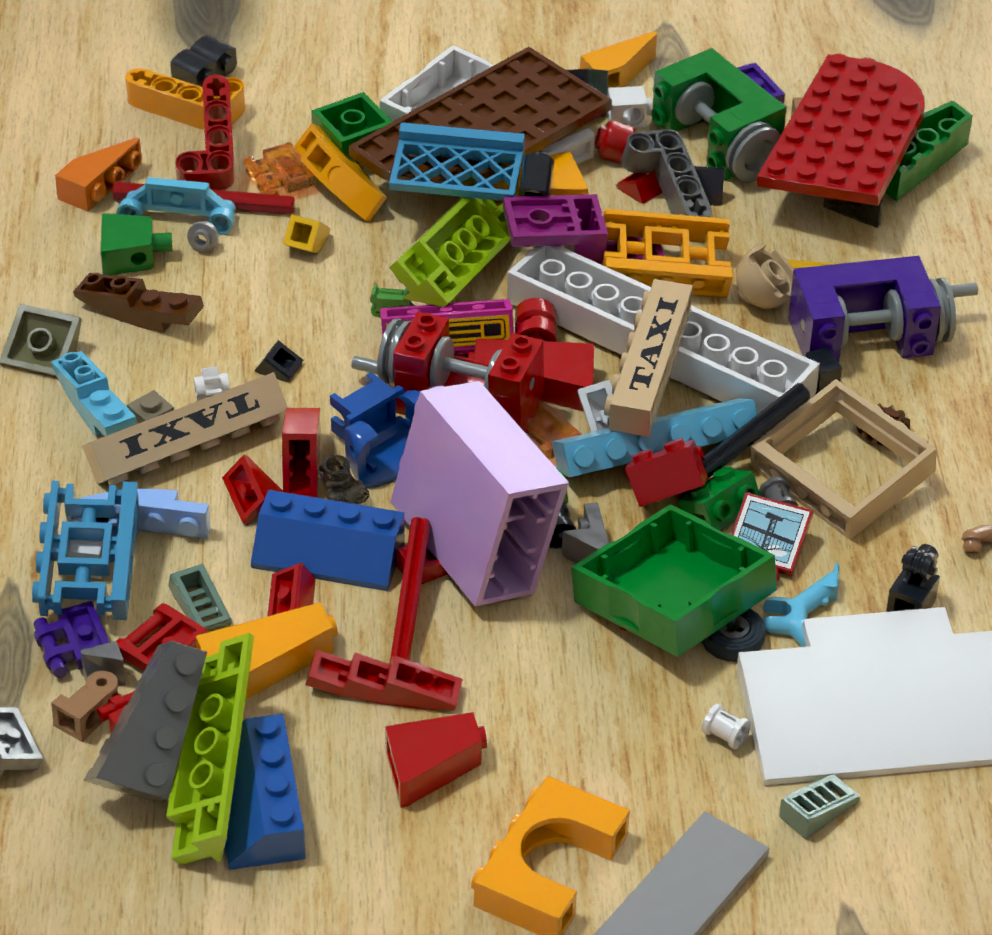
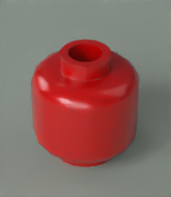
(612, 140)

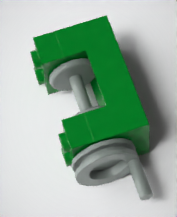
(739, 112)

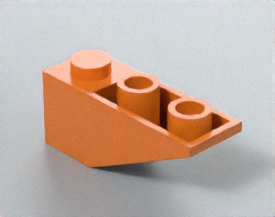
(92, 176)

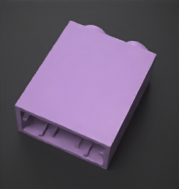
(481, 489)

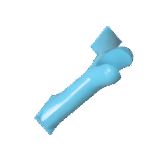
(798, 607)

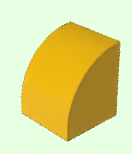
(306, 234)

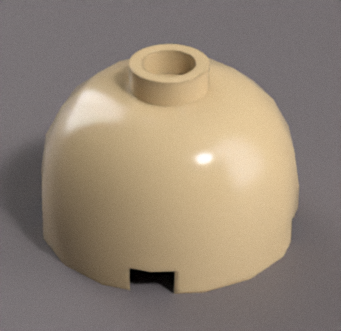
(764, 278)

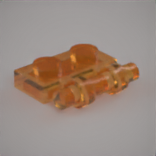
(286, 169)

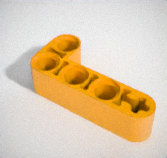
(176, 98)

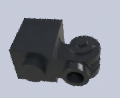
(917, 582)

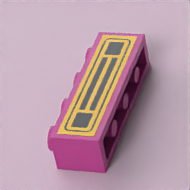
(466, 320)

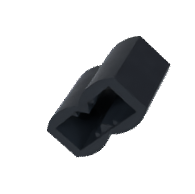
(204, 58)
(536, 175)

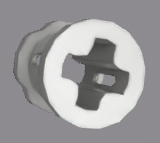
(726, 726)

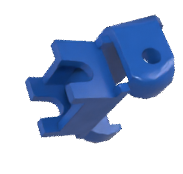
(372, 431)

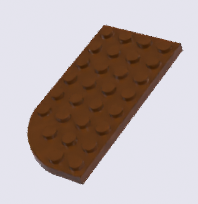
(514, 96)

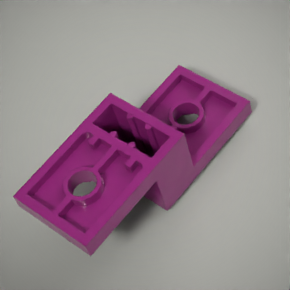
(566, 221)

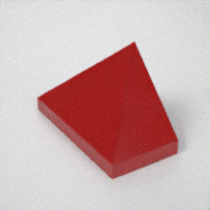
(248, 487)

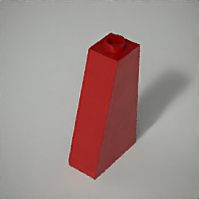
(566, 368)

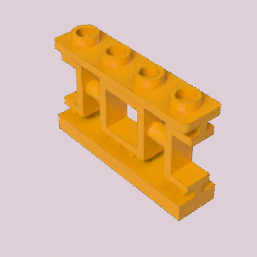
(675, 230)

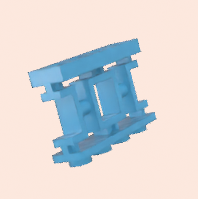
(115, 549)

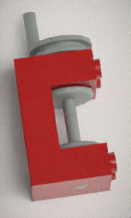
(422, 356)

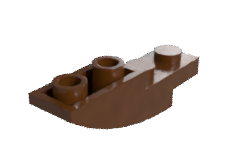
(131, 302)

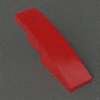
(394, 684)

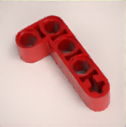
(207, 162)

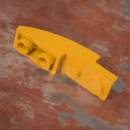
(339, 173)

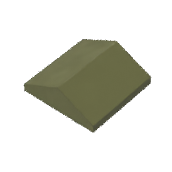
(40, 338)

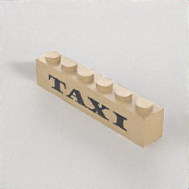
(649, 358)
(185, 428)

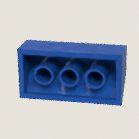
(330, 538)
(265, 802)

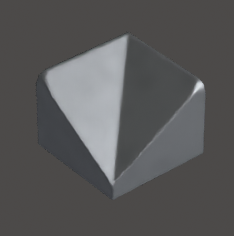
(104, 658)

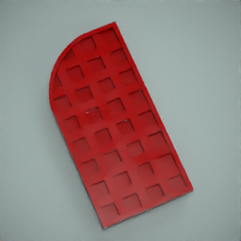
(847, 132)

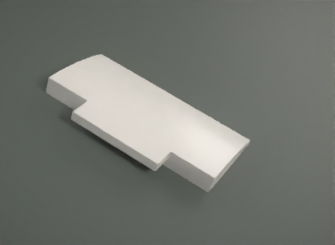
(870, 698)

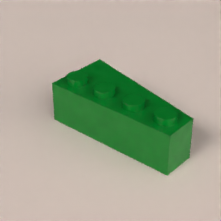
(938, 139)

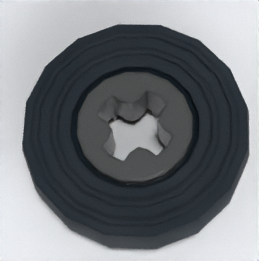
(749, 638)

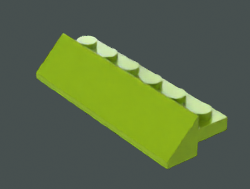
(452, 251)
(209, 755)

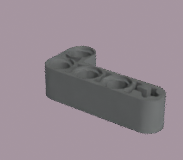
(668, 158)

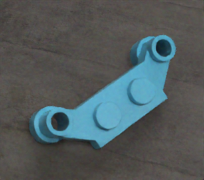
(180, 197)

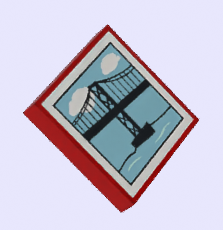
(774, 528)

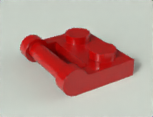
(176, 628)

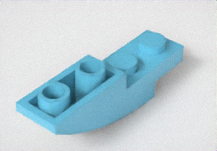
(91, 394)

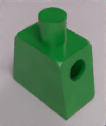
(130, 243)

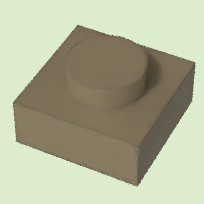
(149, 406)

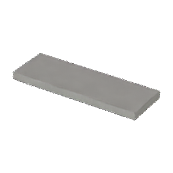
(689, 882)

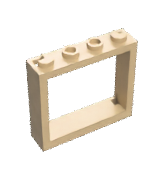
(770, 462)

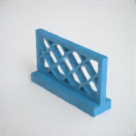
(459, 145)

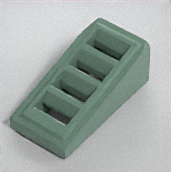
(198, 577)
(808, 823)

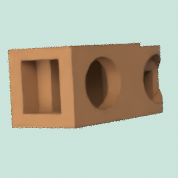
(79, 712)

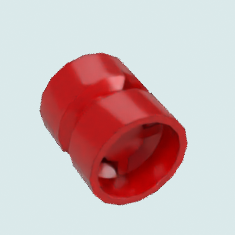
(536, 319)

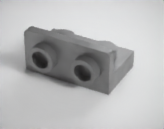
(17, 745)

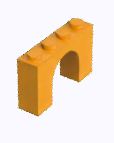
(551, 815)

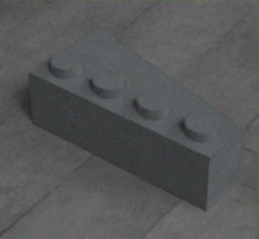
(152, 726)

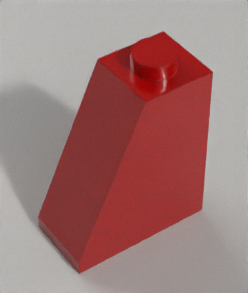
(301, 451)
(432, 753)

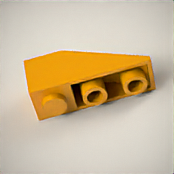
(622, 59)

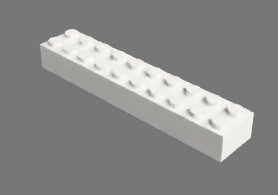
(712, 352)

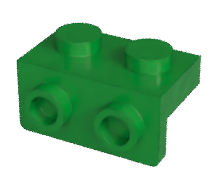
(720, 496)

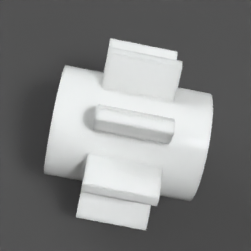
(210, 383)

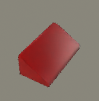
(640, 186)
(291, 589)

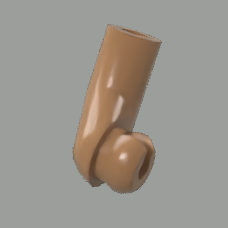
(973, 538)

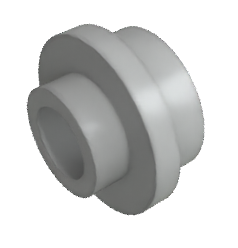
(206, 229)

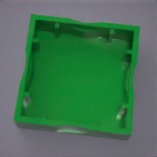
(674, 579)

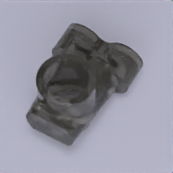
(340, 483)

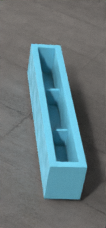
(612, 448)

